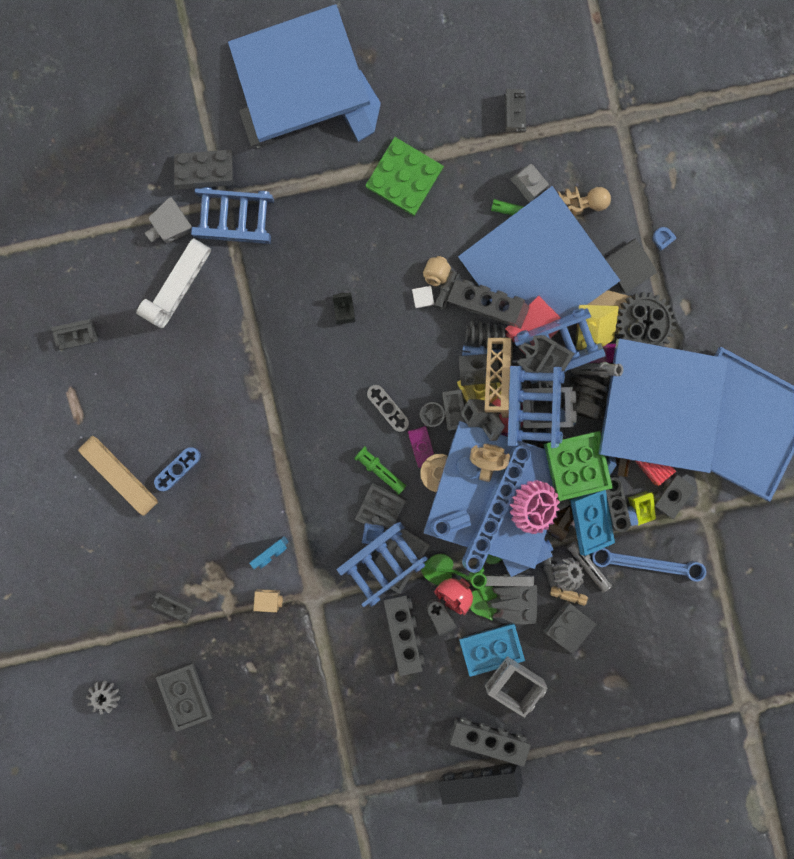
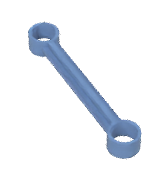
(650, 564)

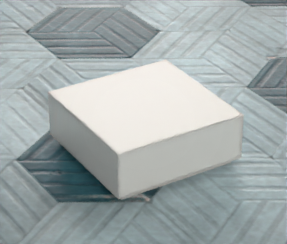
(423, 297)

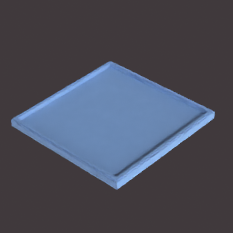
(298, 73)
(541, 255)
(663, 406)
(753, 427)
(472, 494)

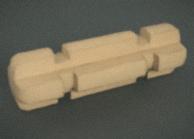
(568, 595)

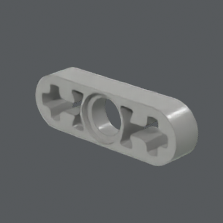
(374, 400)
(507, 580)

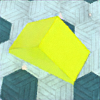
(644, 506)

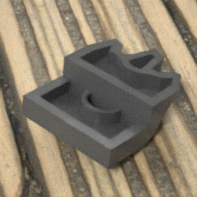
(544, 356)
(515, 604)

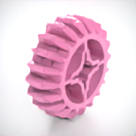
(539, 509)

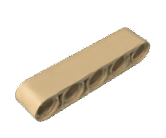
(118, 475)

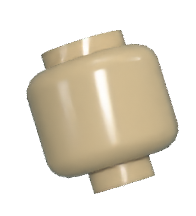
(436, 271)

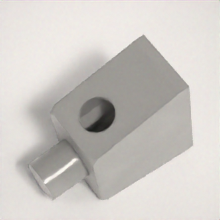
(530, 182)
(168, 223)

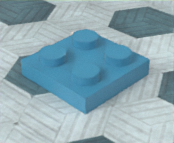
(264, 558)

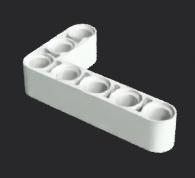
(176, 285)

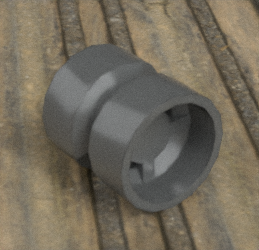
(432, 414)

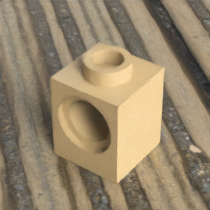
(267, 600)

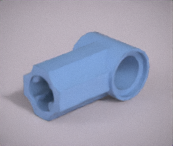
(452, 523)

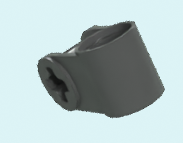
(441, 619)

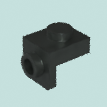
(343, 308)

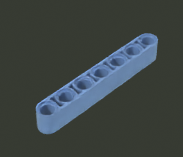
(489, 515)

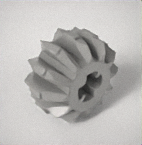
(568, 574)
(97, 701)

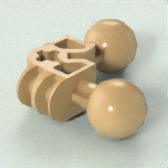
(597, 199)

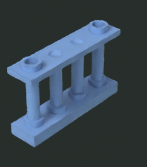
(241, 233)
(590, 353)
(517, 396)
(380, 545)

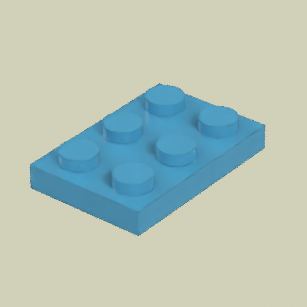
(592, 522)
(489, 649)

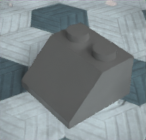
(569, 627)

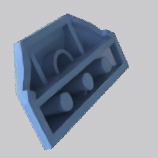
(364, 120)

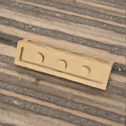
(505, 379)

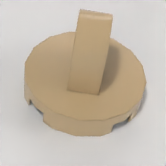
(489, 459)
(432, 471)

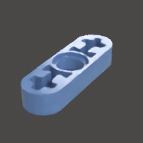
(170, 482)

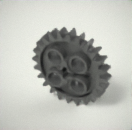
(660, 326)

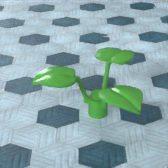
(440, 568)

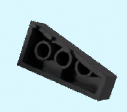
(481, 784)

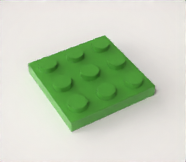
(404, 176)
(577, 466)

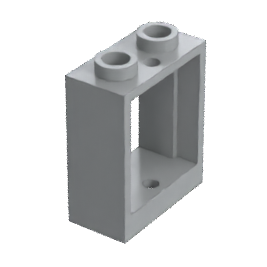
(570, 398)
(501, 676)

